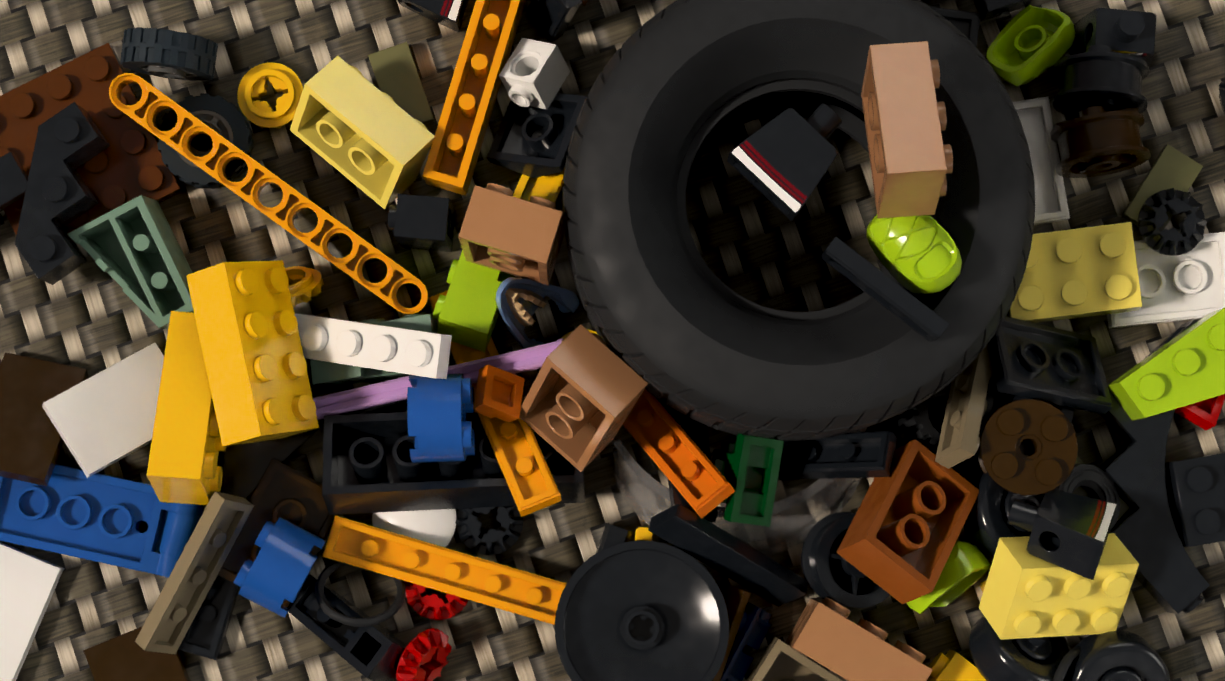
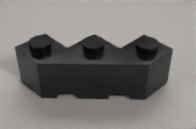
(58, 193)

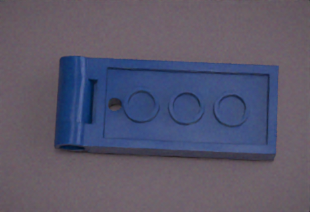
(97, 519)

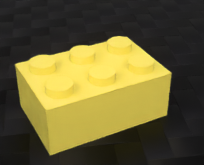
(361, 131)
(1079, 275)
(1044, 600)

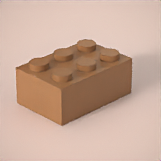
(905, 129)
(512, 233)
(581, 397)
(853, 649)

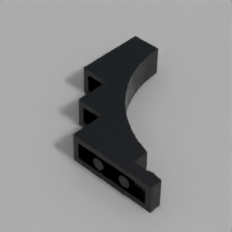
(1148, 525)

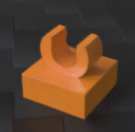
(498, 394)

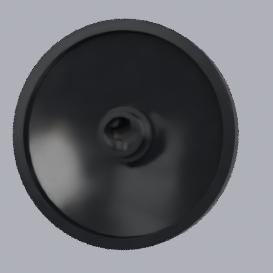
(641, 617)

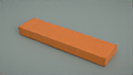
(677, 455)

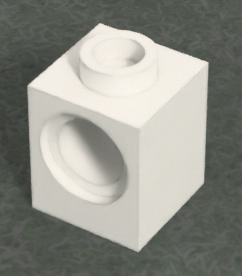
(534, 73)

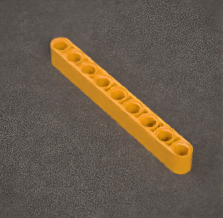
(257, 178)

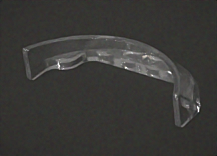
(790, 517)

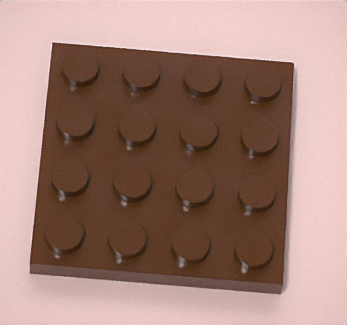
(115, 175)

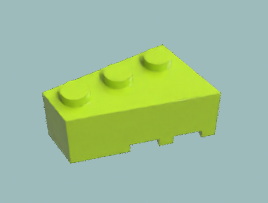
(470, 304)
(1178, 373)

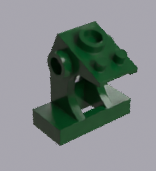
(753, 472)

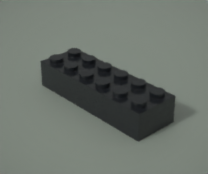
(372, 470)

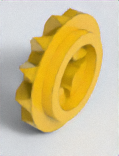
(254, 86)
(303, 283)

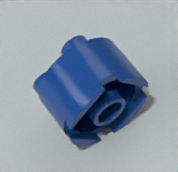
(439, 418)
(279, 566)

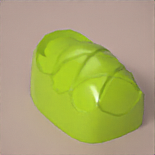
(1030, 44)
(916, 252)
(960, 572)

